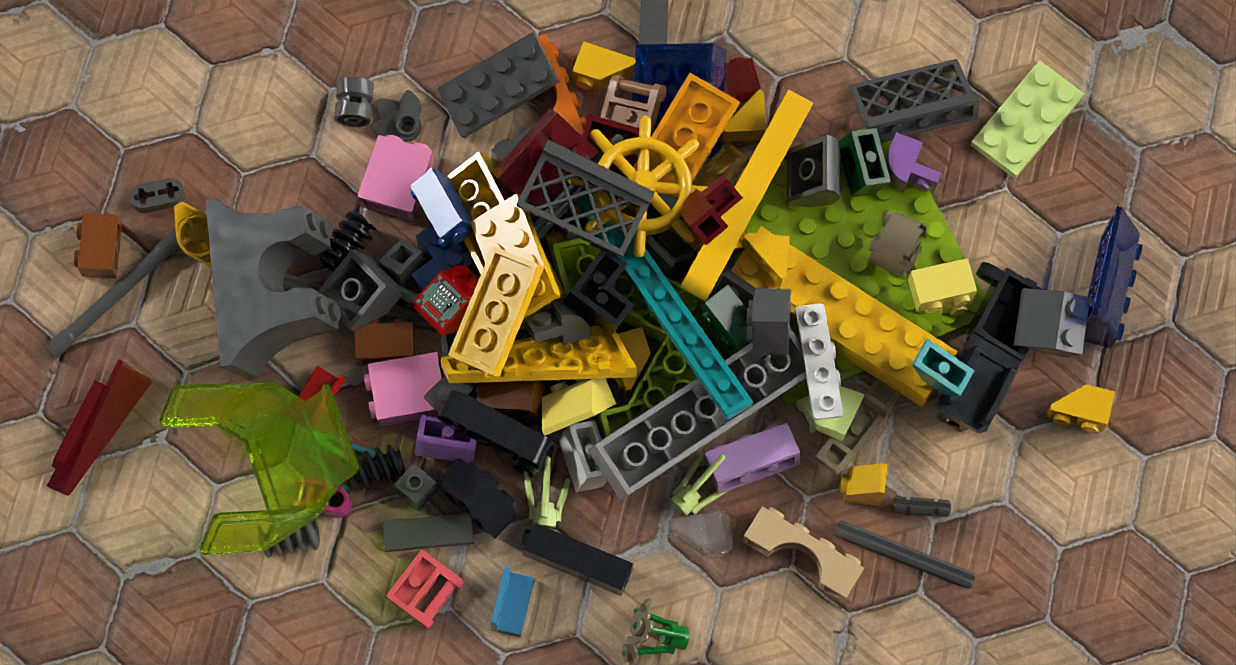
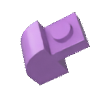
(903, 166)

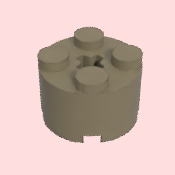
(898, 244)

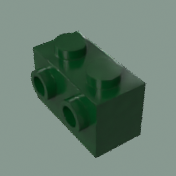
(724, 321)

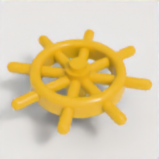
(671, 160)

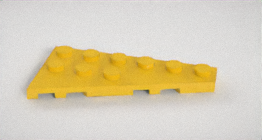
(589, 358)

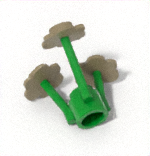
(671, 634)

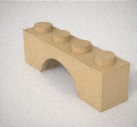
(772, 533)

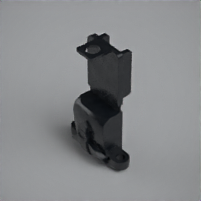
(988, 352)

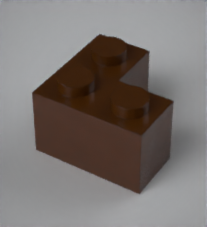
(515, 399)

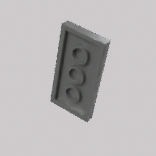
(498, 85)

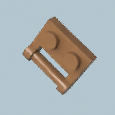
(630, 111)

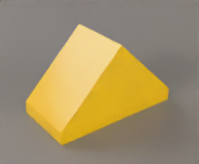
(748, 122)
(770, 253)

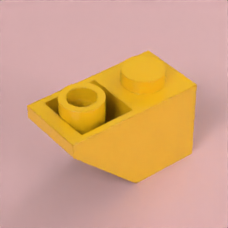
(638, 349)
(1084, 407)

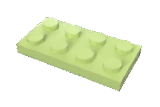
(1027, 119)

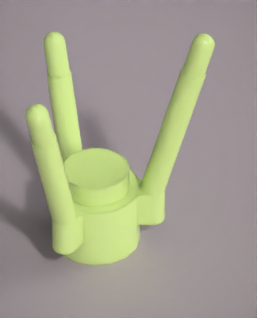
(687, 498)
(545, 513)

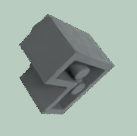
(769, 321)

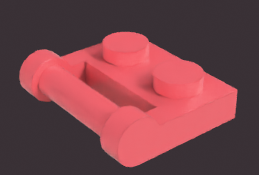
(416, 583)

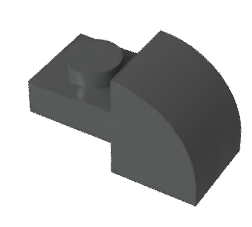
(560, 322)

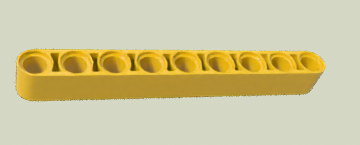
(752, 187)

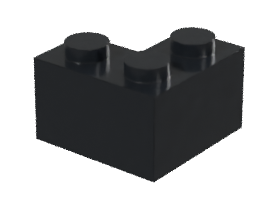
(596, 297)
(478, 496)

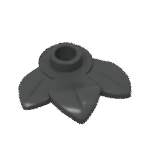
(396, 115)

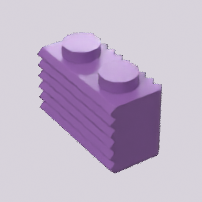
(443, 442)

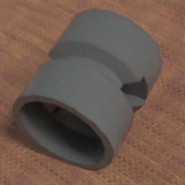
(354, 100)

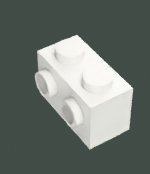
(575, 444)

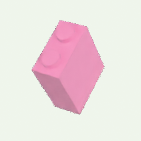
(390, 174)
(401, 387)

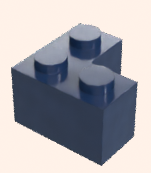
(439, 258)

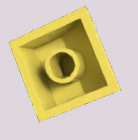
(574, 403)

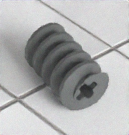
(303, 536)

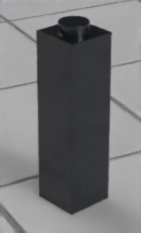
(576, 558)

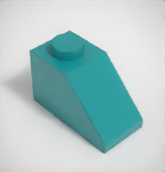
(941, 369)

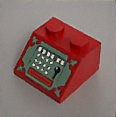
(447, 298)

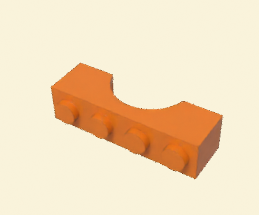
(565, 101)

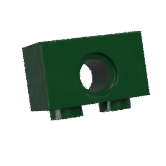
(864, 162)

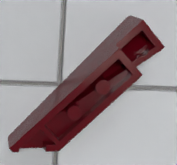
(95, 425)

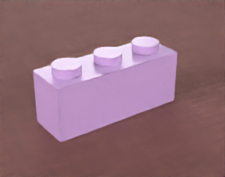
(753, 457)

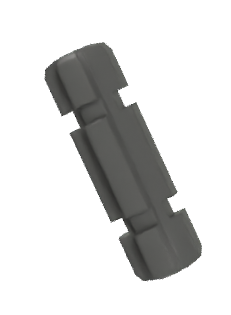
(921, 506)

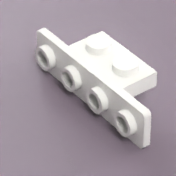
(819, 363)

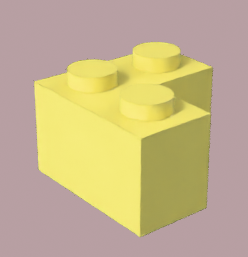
(943, 288)

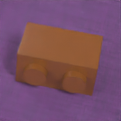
(98, 245)
(384, 341)

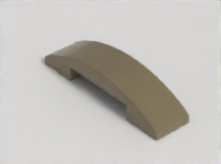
(871, 412)

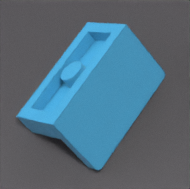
(512, 603)

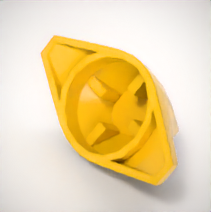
(192, 232)

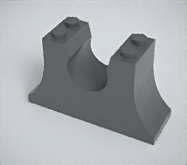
(248, 282)

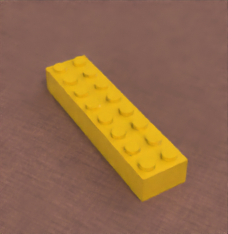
(857, 322)

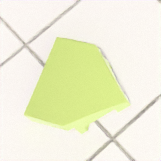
(833, 427)

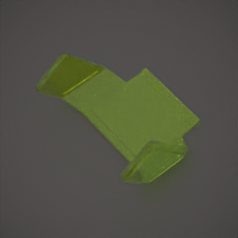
(293, 446)

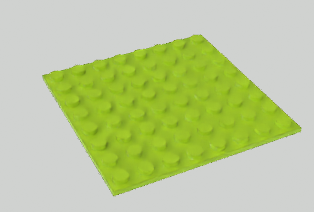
(841, 239)

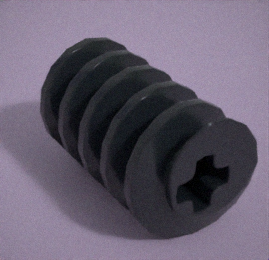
(346, 239)
(377, 467)

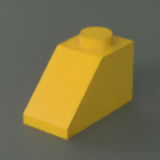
(597, 66)
(864, 484)

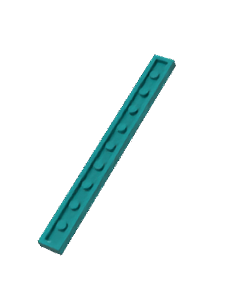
(679, 324)

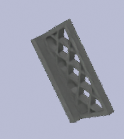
(920, 116)
(591, 174)

